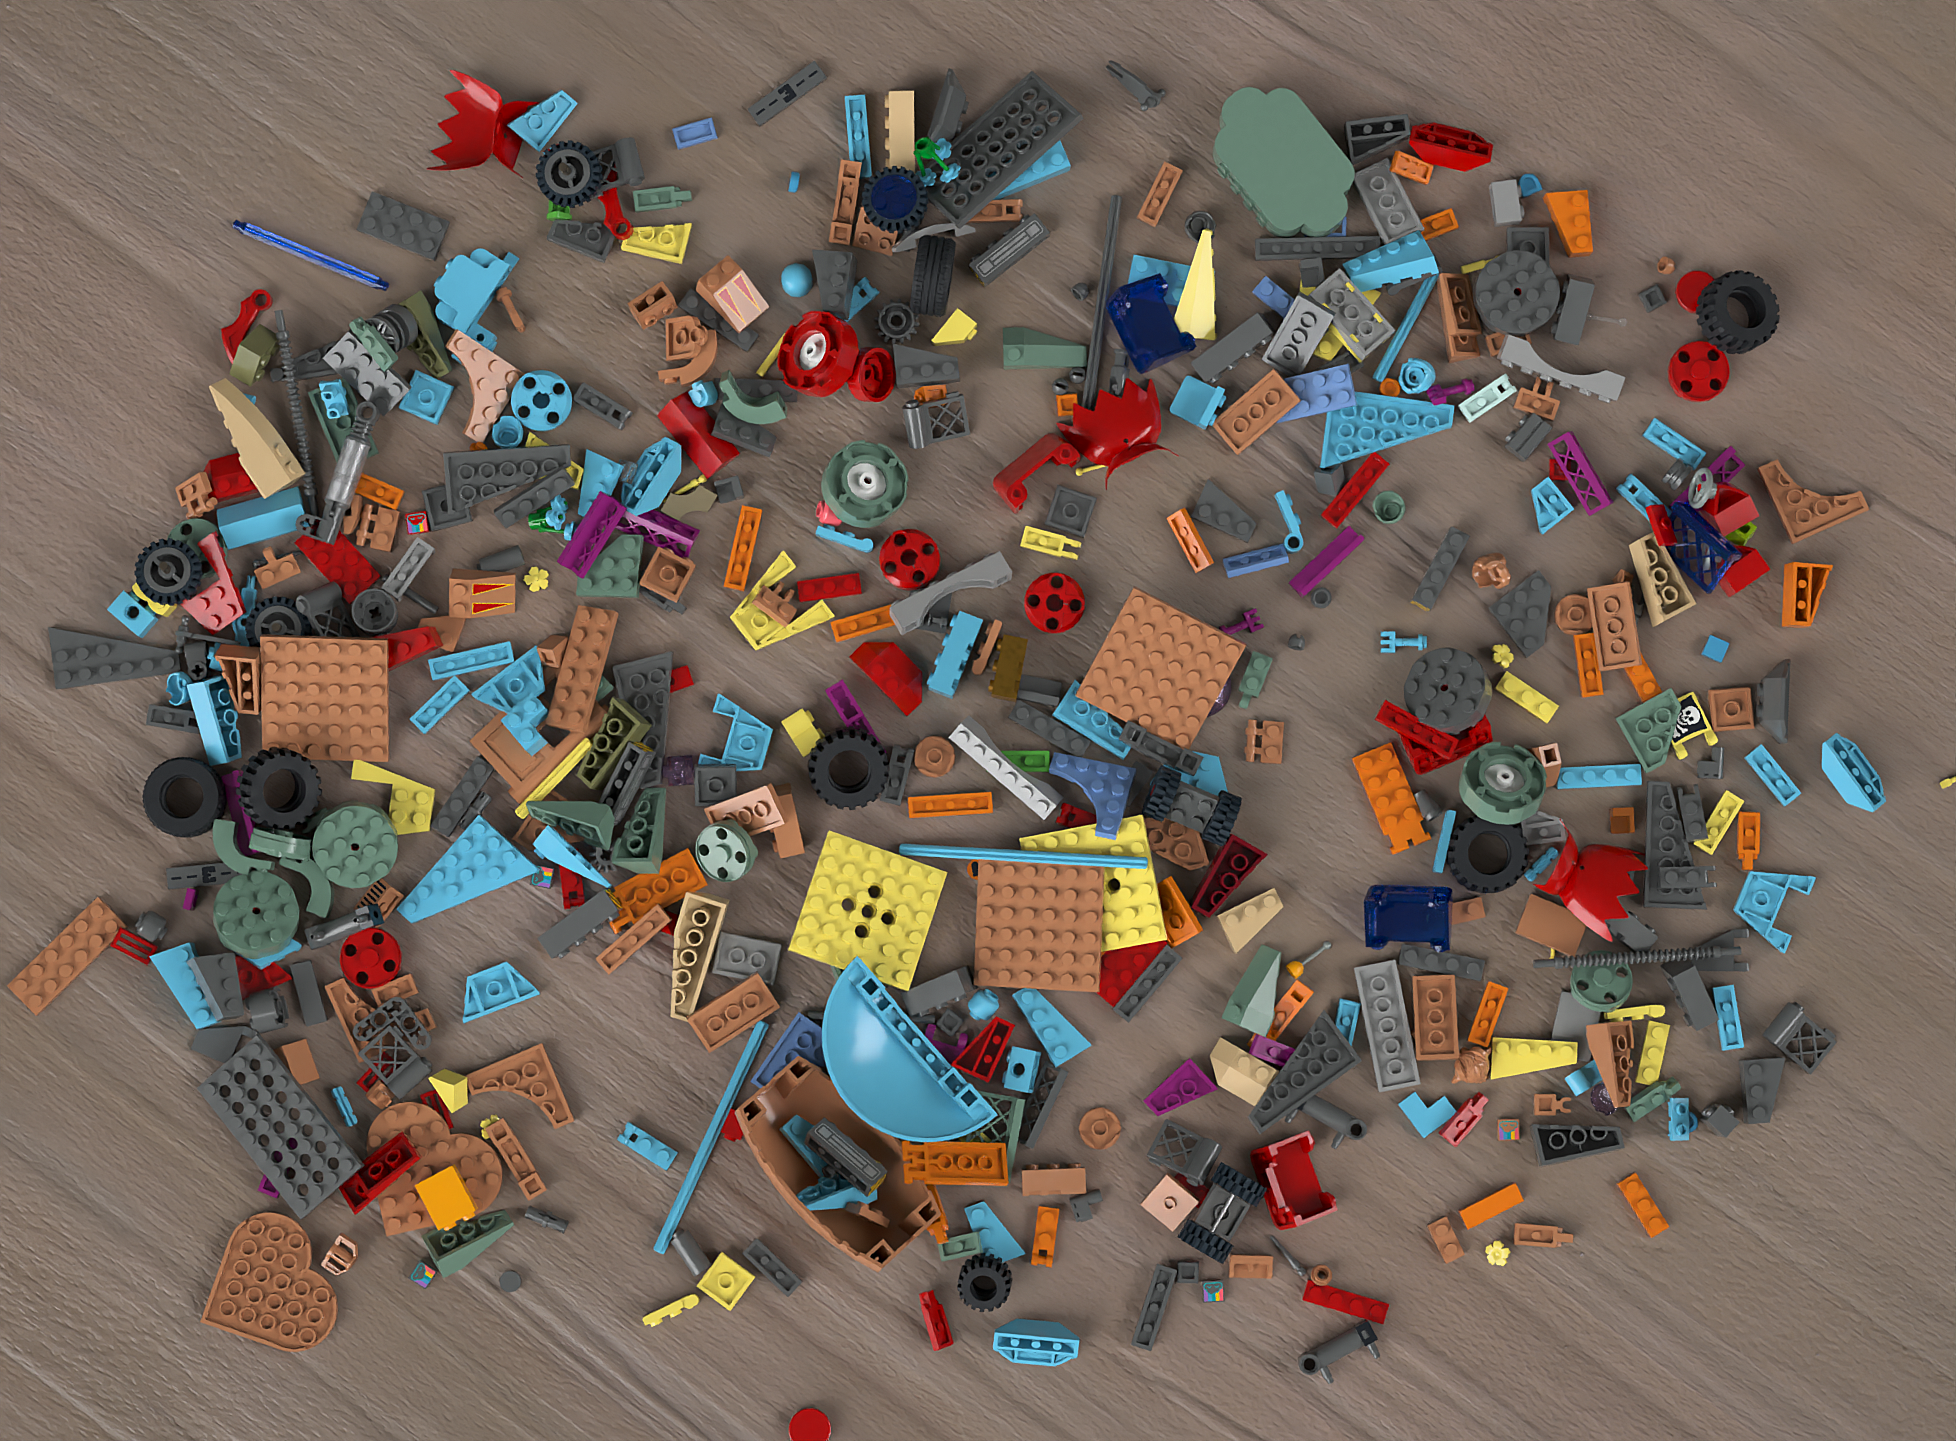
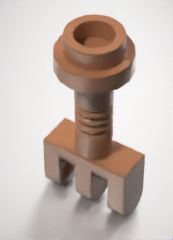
(504, 295)

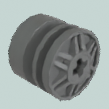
(395, 326)
(371, 601)

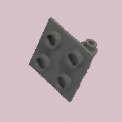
(937, 616)

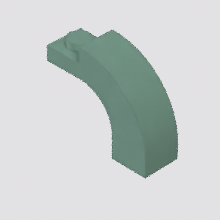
(748, 408)
(227, 848)
(322, 888)

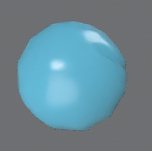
(796, 280)
(507, 432)
(177, 687)

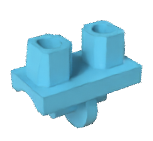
(334, 398)

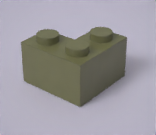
(254, 355)

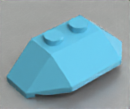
(654, 477)
(1852, 773)
(1036, 1342)

